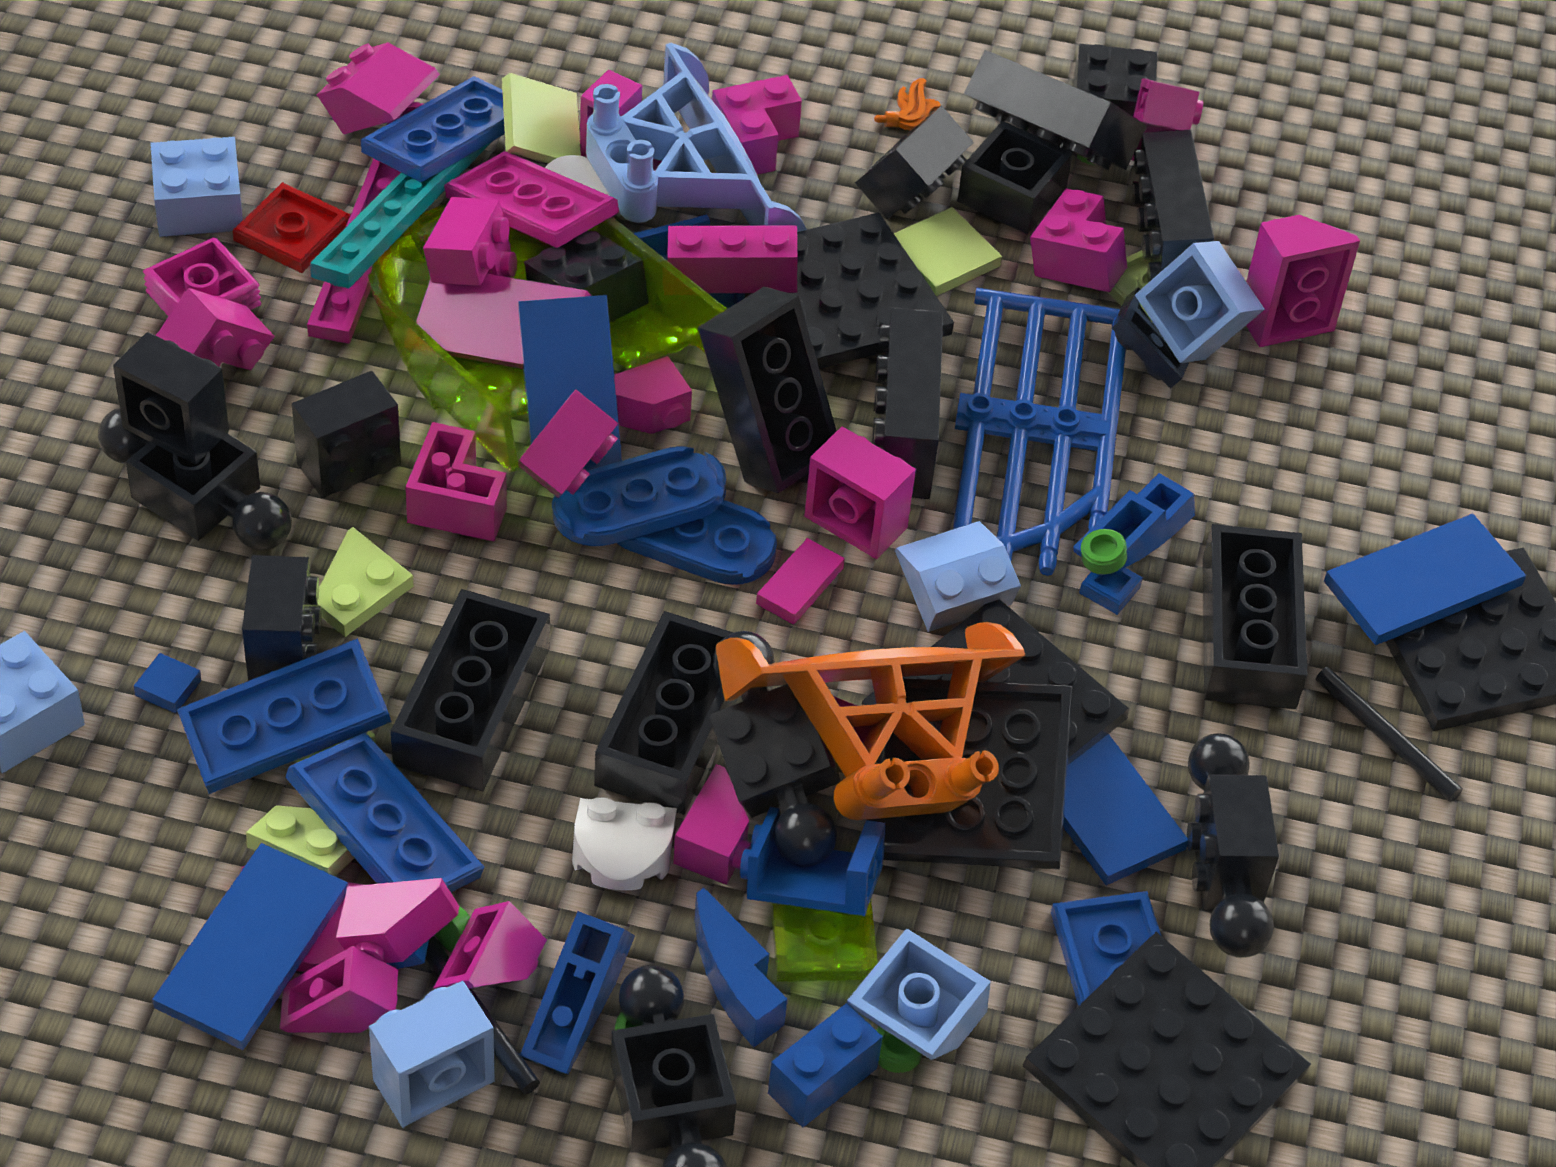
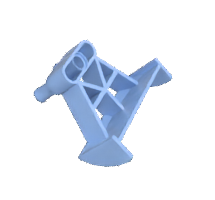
(626, 145)

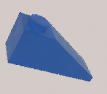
(577, 991)

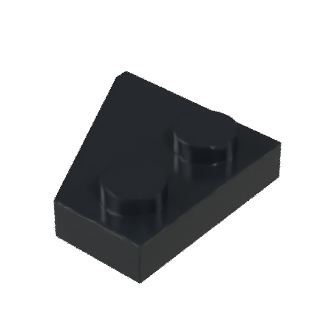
(1139, 334)

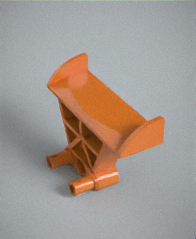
(874, 790)

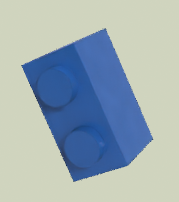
(824, 1065)

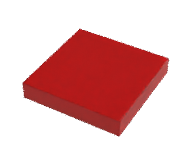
(291, 227)

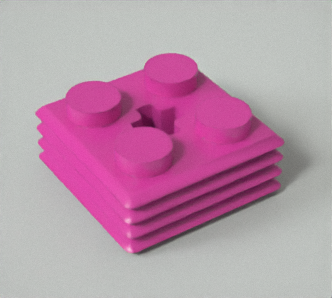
(205, 269)

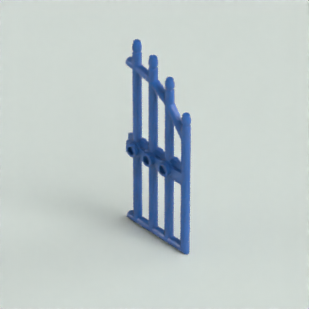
(1040, 423)

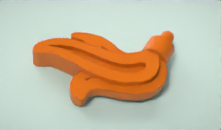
(912, 105)

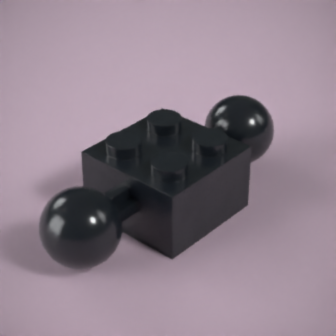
(200, 494)
(777, 763)
(1232, 845)
(670, 1072)

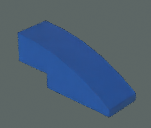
(1147, 517)
(737, 971)

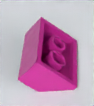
(736, 256)
(1299, 278)

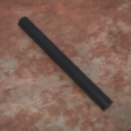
(1389, 734)
(503, 1047)

